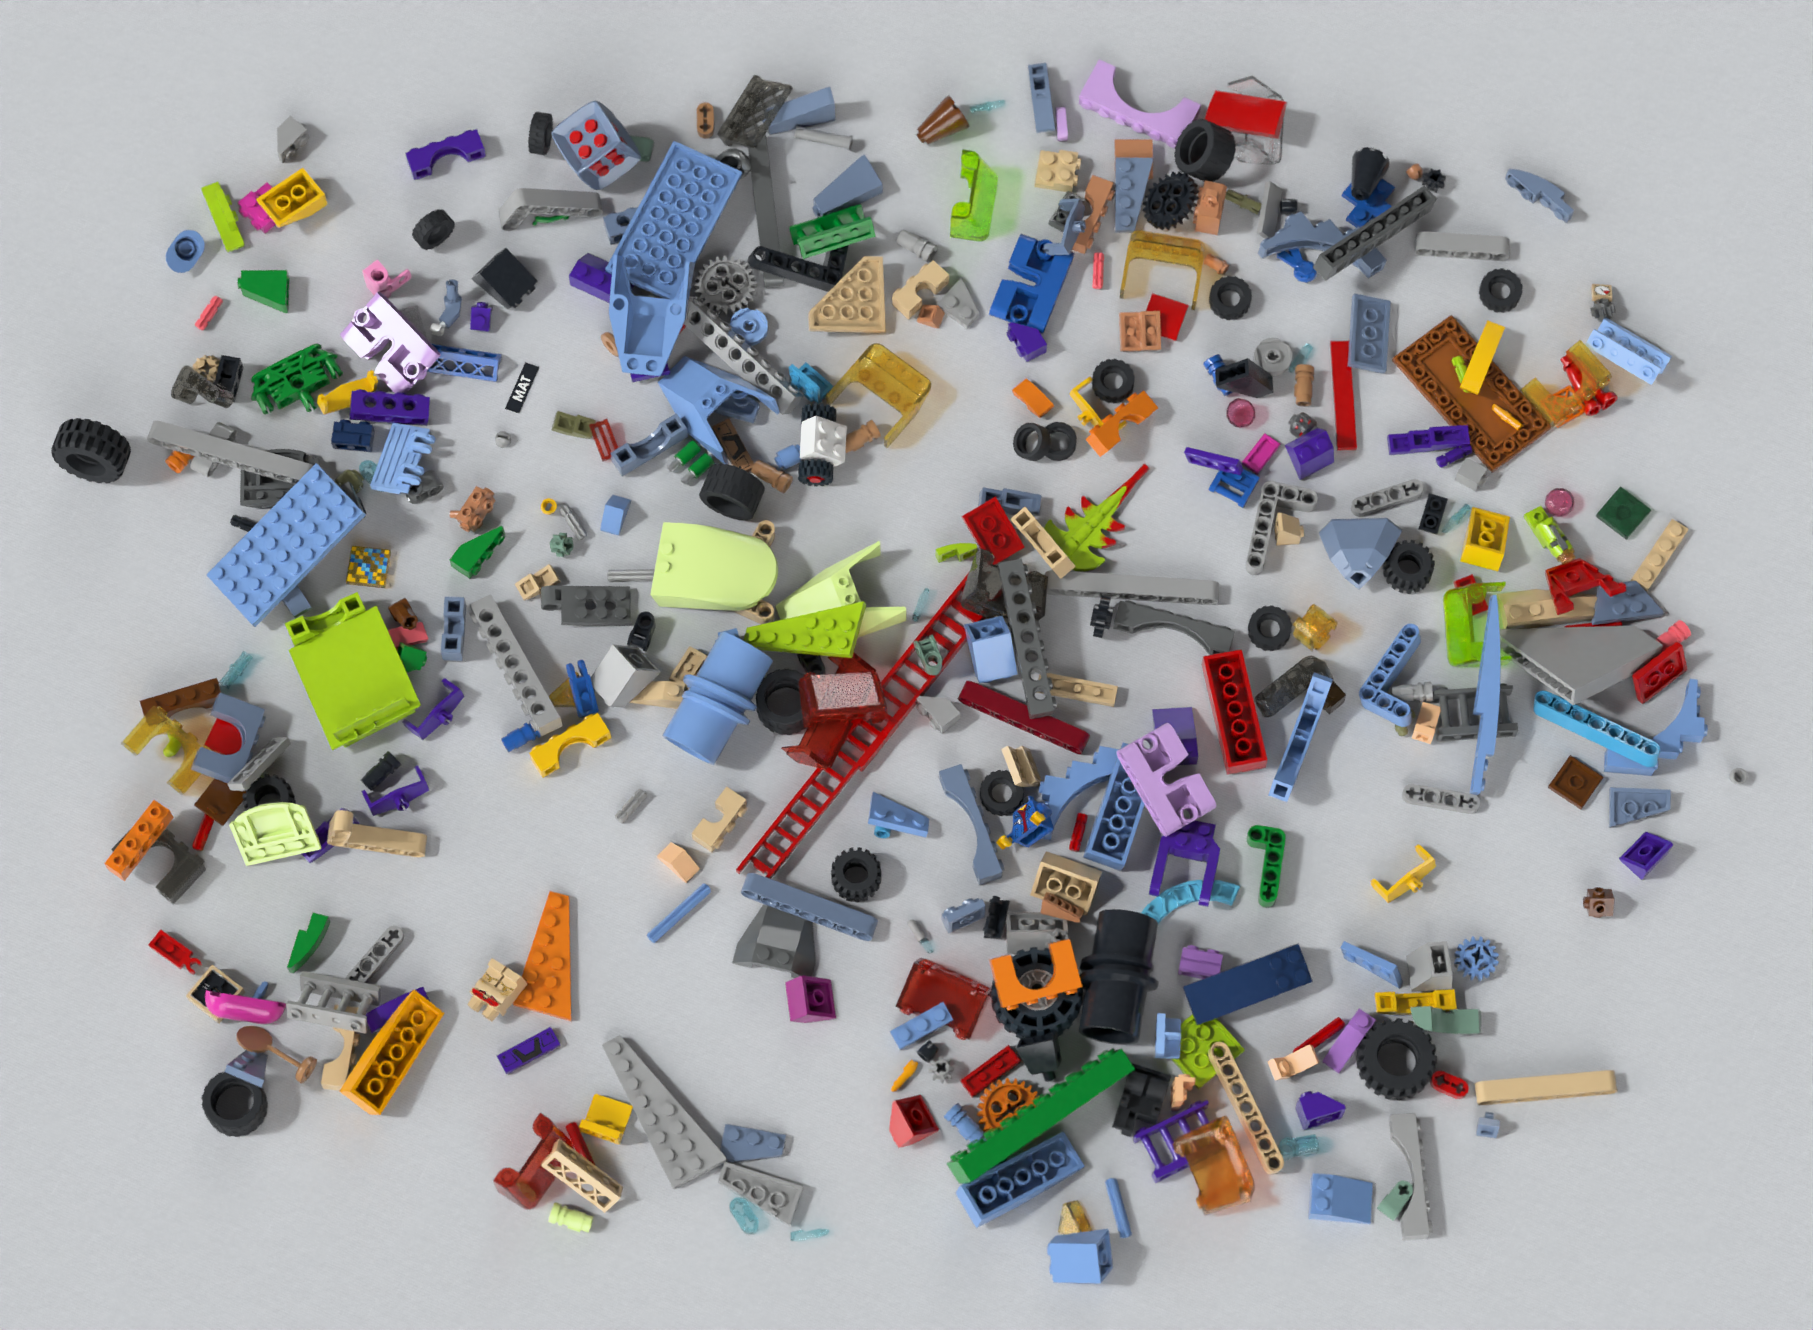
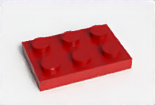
(993, 530)
(1659, 672)

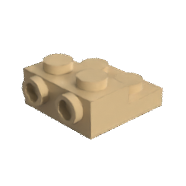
(1057, 170)

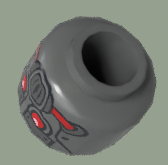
(1301, 424)

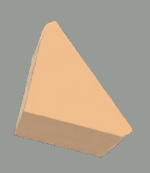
(679, 862)

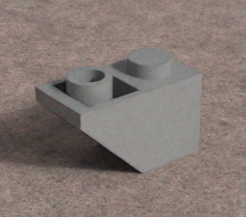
(289, 138)
(939, 712)

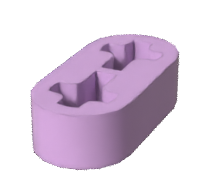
(1061, 124)

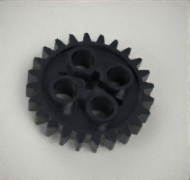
(1170, 200)

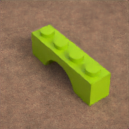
(305, 627)

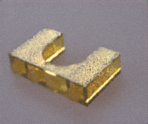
(1555, 408)
(157, 723)

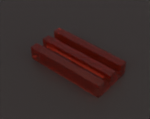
(599, 424)

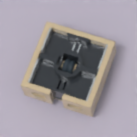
(213, 981)

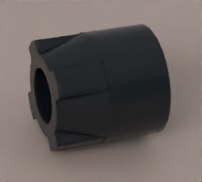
(1288, 206)
(927, 1051)

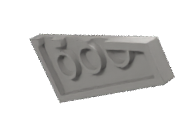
(766, 1192)

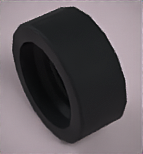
(1070, 432)
(1042, 446)

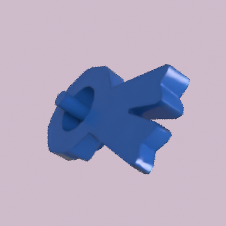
(1302, 269)

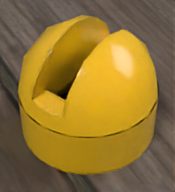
(545, 502)

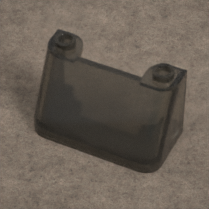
(984, 590)

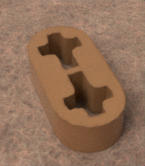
(701, 120)

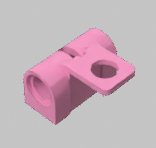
(378, 280)

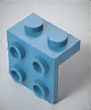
(810, 382)

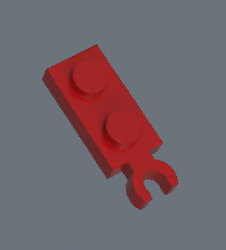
(173, 951)

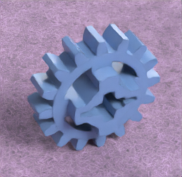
(1468, 957)

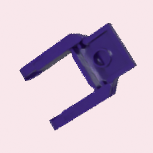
(1189, 842)

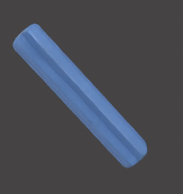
(1118, 1208)

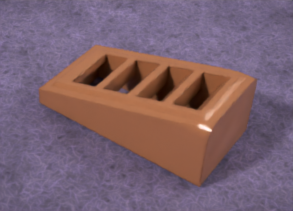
(1060, 908)

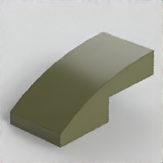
(572, 425)

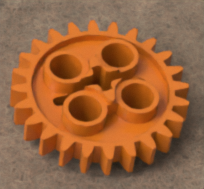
(999, 1096)

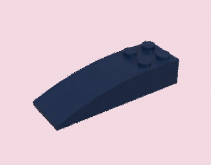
(1247, 984)

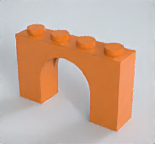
(1064, 977)

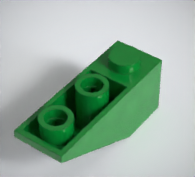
(473, 553)

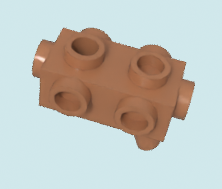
(474, 509)

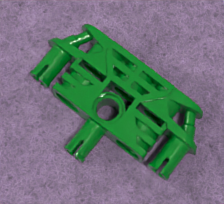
(293, 370)

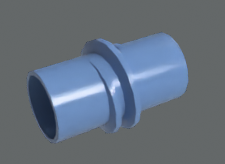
(717, 698)

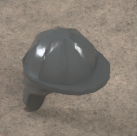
(736, 159)

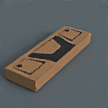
(733, 445)

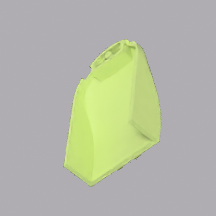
(711, 568)

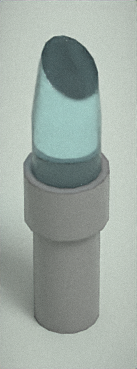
(920, 936)

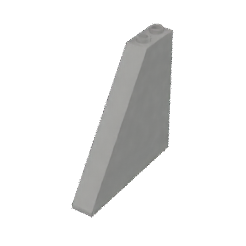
(1579, 659)

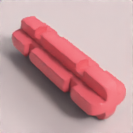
(1098, 268)
(208, 312)

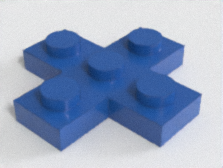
(1369, 208)

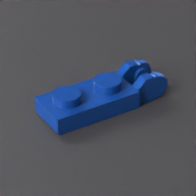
(582, 690)

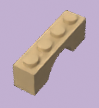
(1043, 542)
(338, 1071)

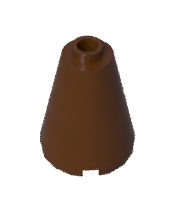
(942, 122)

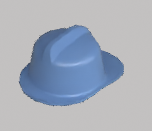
(185, 251)

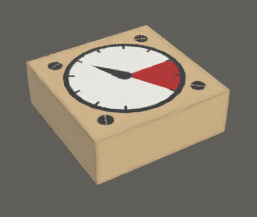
(1601, 291)

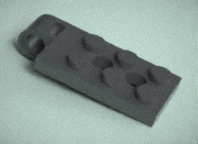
(573, 600)

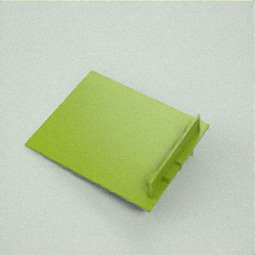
(355, 679)

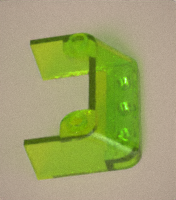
(1458, 620)

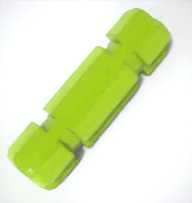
(1460, 368)

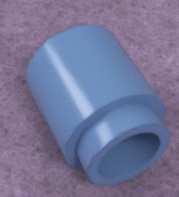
(788, 457)

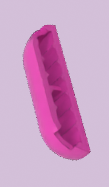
(243, 1008)

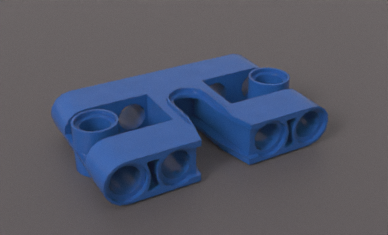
(1035, 301)

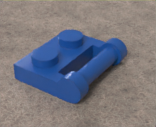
(1245, 482)

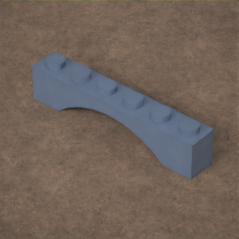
(956, 786)

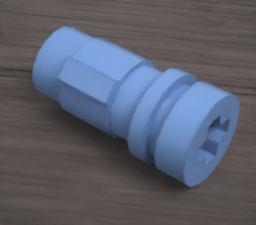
(967, 1126)

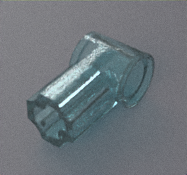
(1300, 1146)

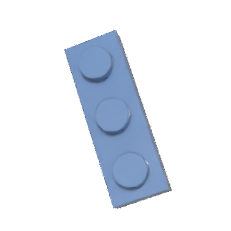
(921, 1026)

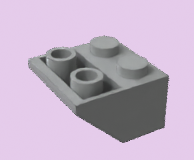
(1430, 967)

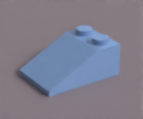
(1340, 1199)

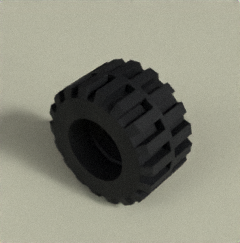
(1403, 580)
(266, 786)
(856, 890)

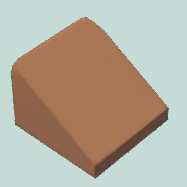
(931, 315)

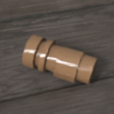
(1304, 386)
(857, 438)
(772, 475)

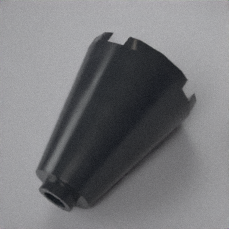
(1367, 172)

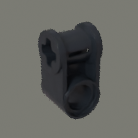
(641, 635)
(811, 663)

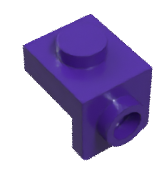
(481, 316)

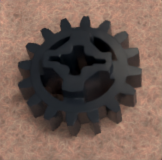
(1101, 616)

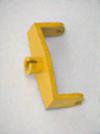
(341, 396)
(1088, 414)
(1410, 880)

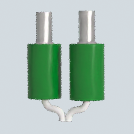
(686, 454)

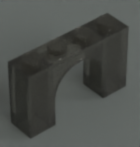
(184, 871)

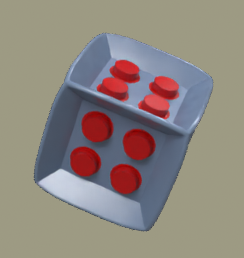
(596, 145)

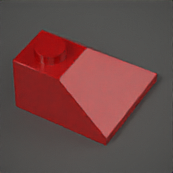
(911, 1121)

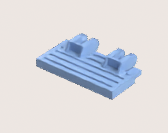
(401, 460)

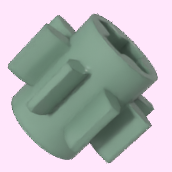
(561, 544)

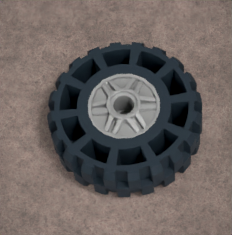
(1034, 971)

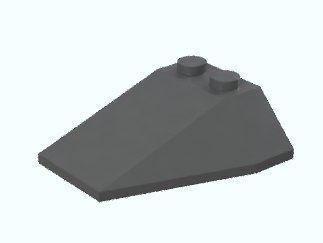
(778, 943)

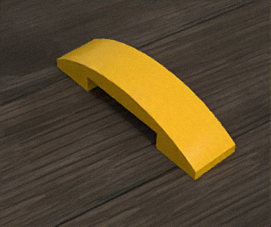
(1401, 1004)

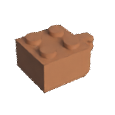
(1209, 207)

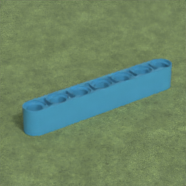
(1596, 728)

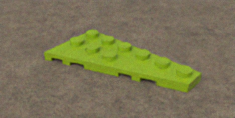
(817, 633)

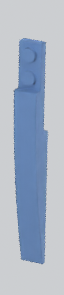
(1487, 697)

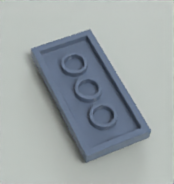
(1369, 333)

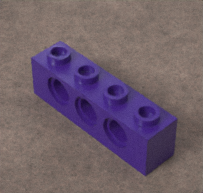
(381, 413)

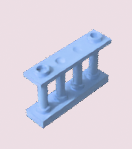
(1628, 350)

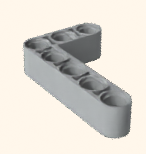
(548, 202)
(1266, 519)

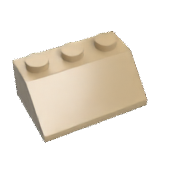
(1066, 880)

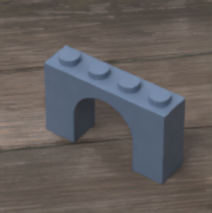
(247, 720)

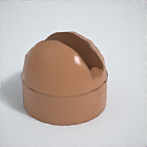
(1415, 172)

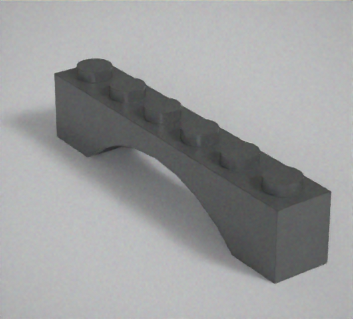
(1135, 618)

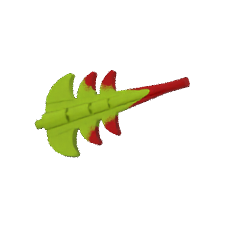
(1087, 530)

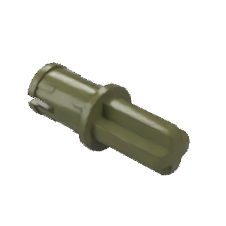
(1243, 201)

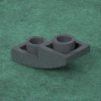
(1060, 216)

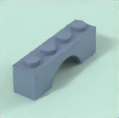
(664, 437)

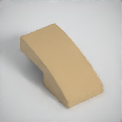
(531, 584)

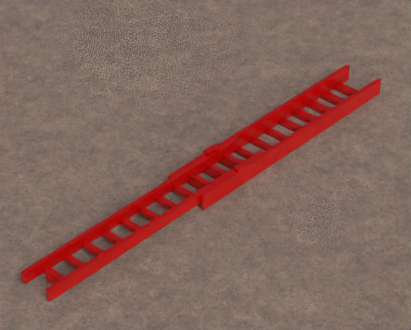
(880, 737)

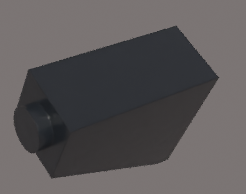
(1245, 379)

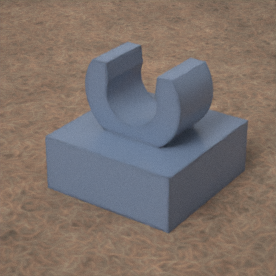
(1488, 1126)

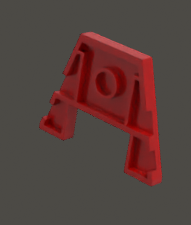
(1575, 578)

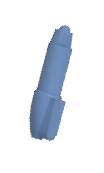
(261, 990)

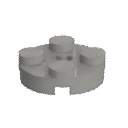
(1280, 349)

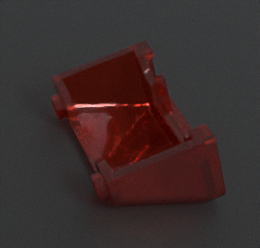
(842, 697)
(933, 984)
(532, 1180)

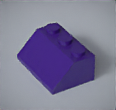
(591, 277)

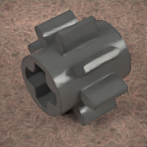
(1602, 309)

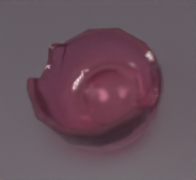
(1240, 413)
(1559, 502)

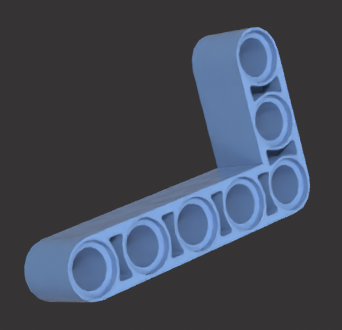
(1388, 676)

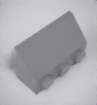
(1030, 930)

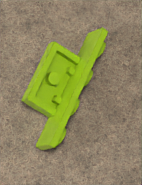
(223, 217)

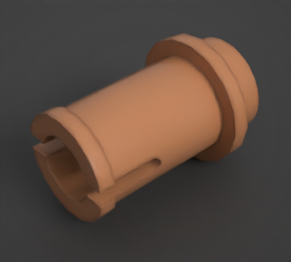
(1216, 264)

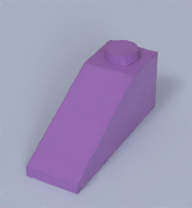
(1349, 1040)

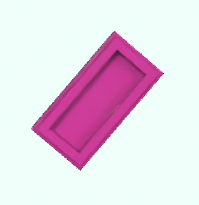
(1261, 454)

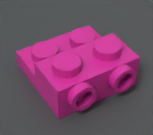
(251, 208)

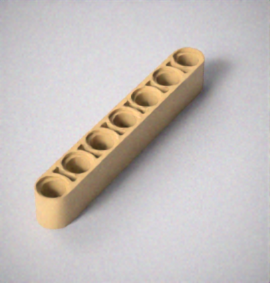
(1545, 1087)
(1245, 1097)

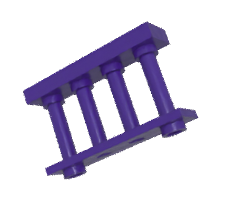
(1179, 1163)

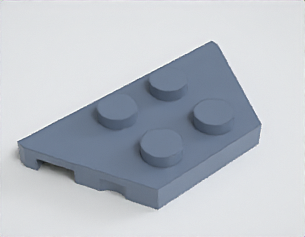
(1626, 606)

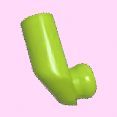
(172, 747)

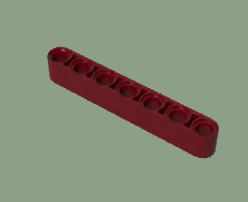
(1017, 715)

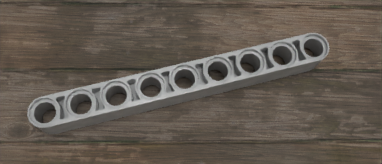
(227, 452)
(1134, 587)

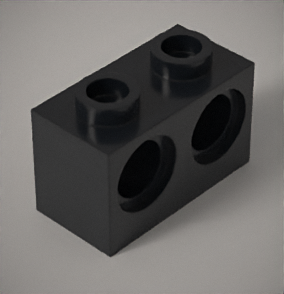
(230, 373)

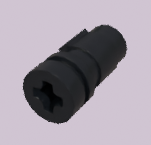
(380, 771)

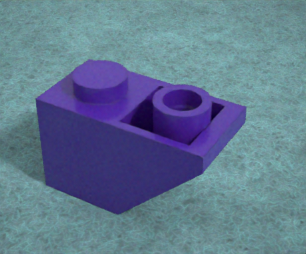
(1028, 341)

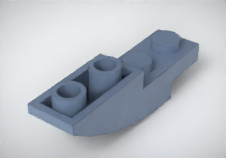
(1041, 97)
(1534, 187)

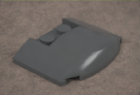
(265, 491)

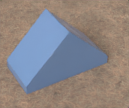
(615, 514)

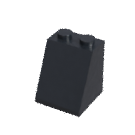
(505, 279)

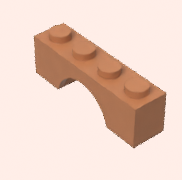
(1097, 194)

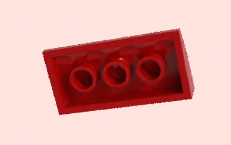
(1247, 113)

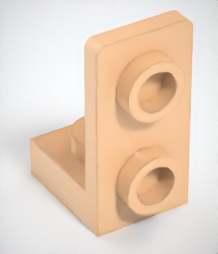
(1426, 723)
(1293, 1063)

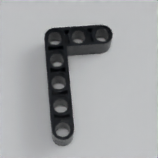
(803, 266)

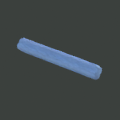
(678, 913)

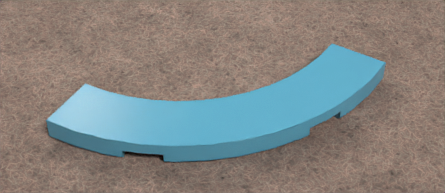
(1188, 893)

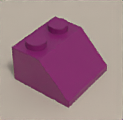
(810, 999)

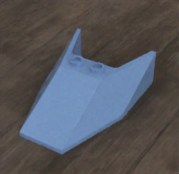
(645, 326)
(698, 390)

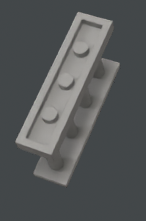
(338, 988)

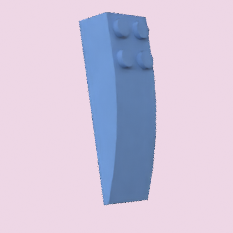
(1115, 821)
(1019, 1179)

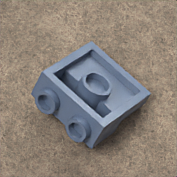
(961, 916)

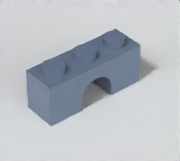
(454, 628)

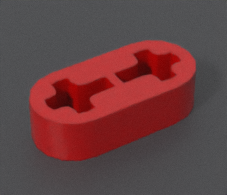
(1448, 1089)

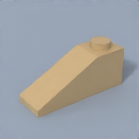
(661, 694)

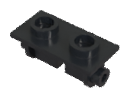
(996, 920)

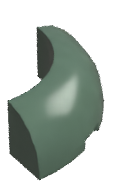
(1456, 1022)

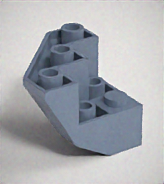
(1359, 546)

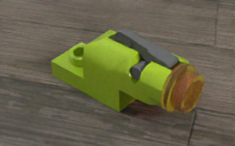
(1550, 535)

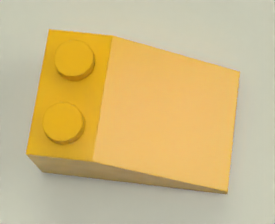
(293, 199)
(1485, 539)

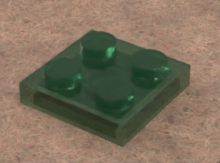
(1623, 513)

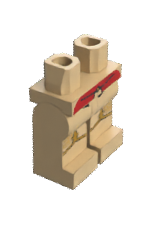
(496, 990)

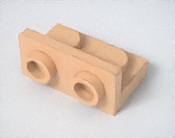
(1179, 1090)

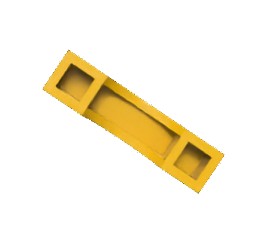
(590, 731)

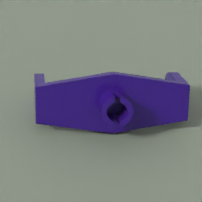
(439, 713)
(399, 796)

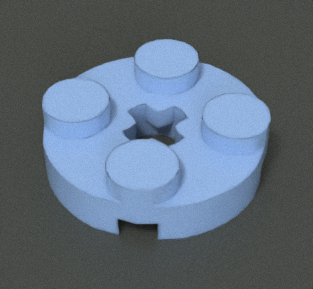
(755, 317)

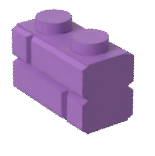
(1199, 963)

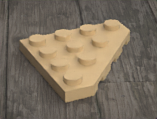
(854, 302)

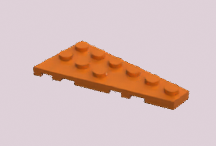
(549, 962)

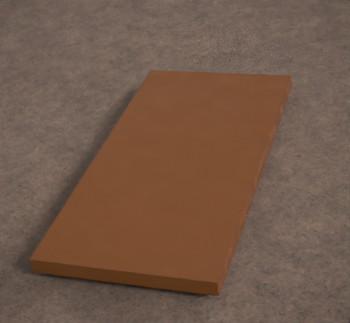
(1431, 371)

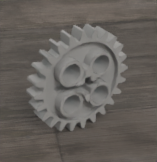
(734, 272)

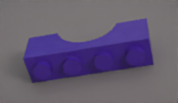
(464, 145)

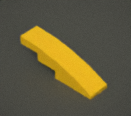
(1482, 357)

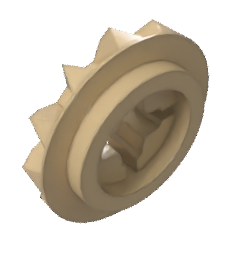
(212, 361)

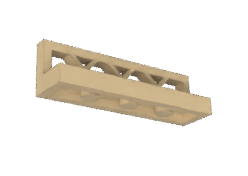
(590, 1174)

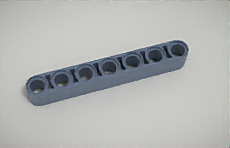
(809, 906)

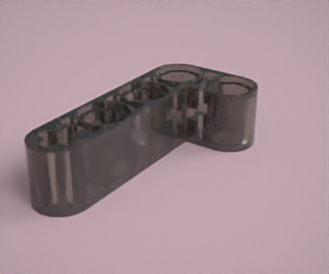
(194, 382)
(1290, 685)

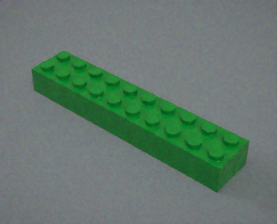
(1040, 1115)

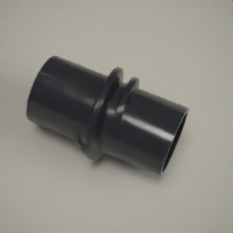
(1118, 977)

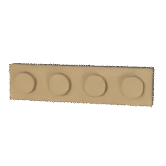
(1660, 554)
(1082, 690)

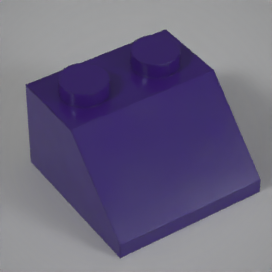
(1311, 452)
(1318, 1109)

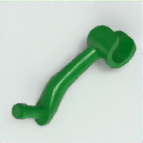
(542, 219)

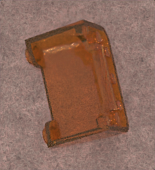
(1216, 1165)

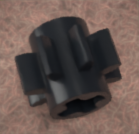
(1433, 180)

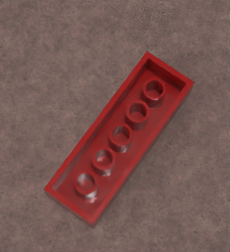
(1234, 712)

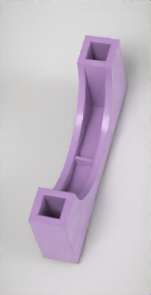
(1102, 98)

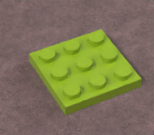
(1194, 1048)

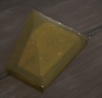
(563, 695)
(1073, 1219)

